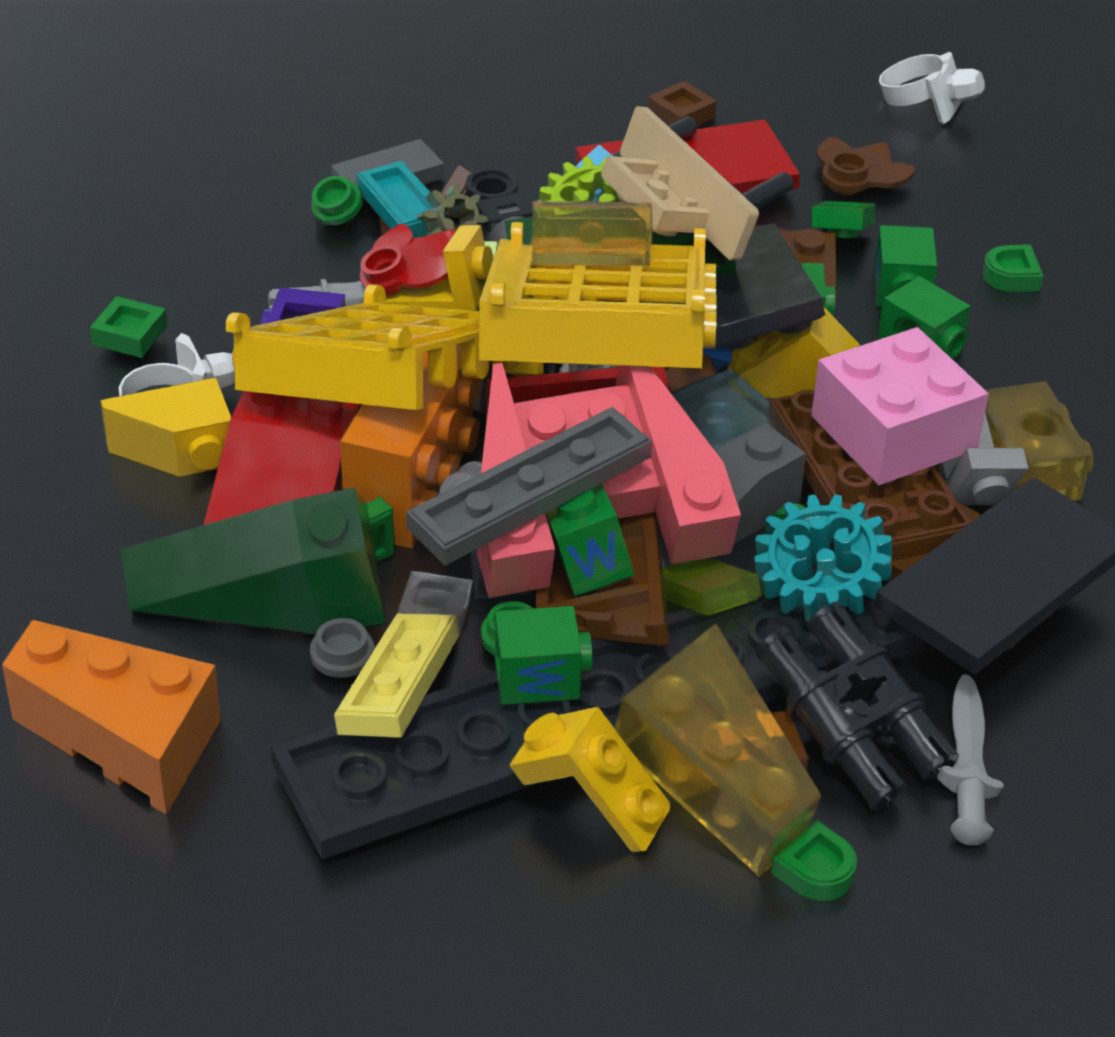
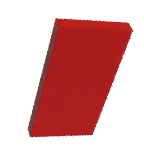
(738, 152)

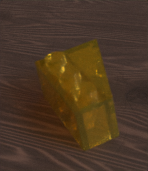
(719, 751)

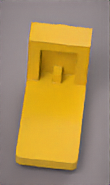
(467, 270)
(604, 766)

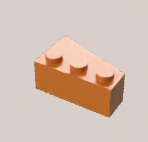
(116, 704)

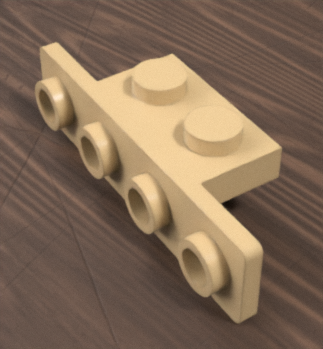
(679, 186)

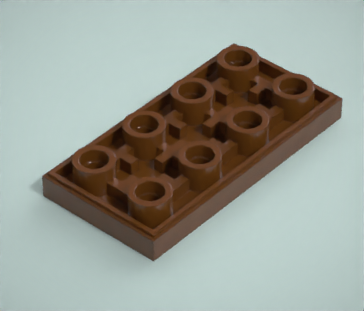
(914, 508)

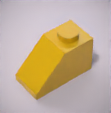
(788, 363)
(169, 427)

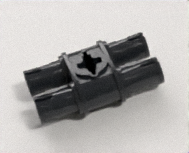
(850, 728)

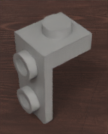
(985, 472)

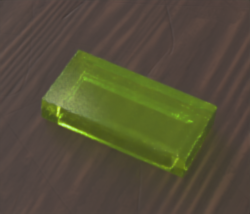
(709, 585)

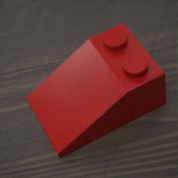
(278, 452)

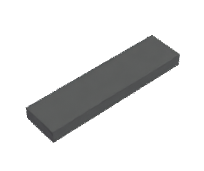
(528, 485)

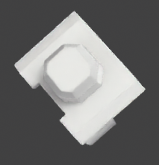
(943, 84)
(189, 369)

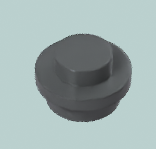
(341, 648)

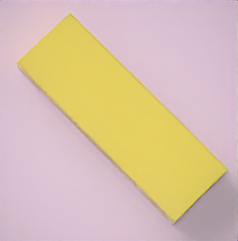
(397, 675)

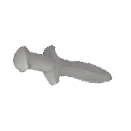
(968, 774)

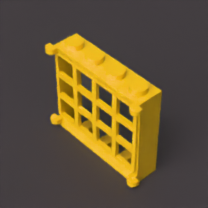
(599, 330)
(361, 352)

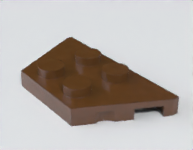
(625, 609)

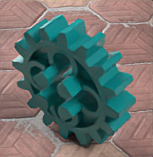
(858, 547)

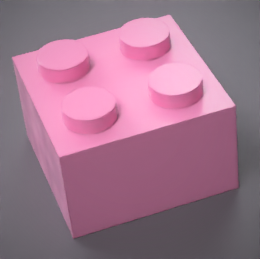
(898, 405)

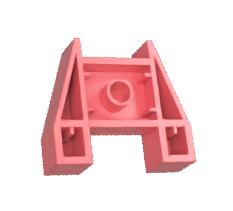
(680, 481)

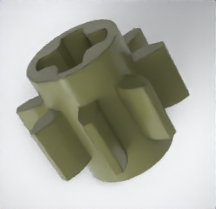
(460, 205)

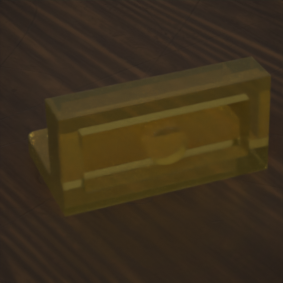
(591, 233)

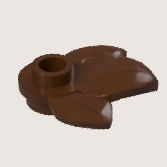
(857, 169)

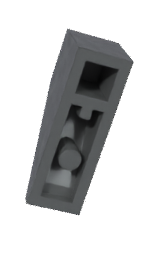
(764, 476)

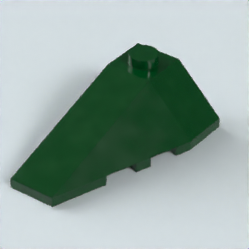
(265, 568)

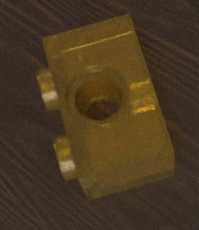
(1035, 420)

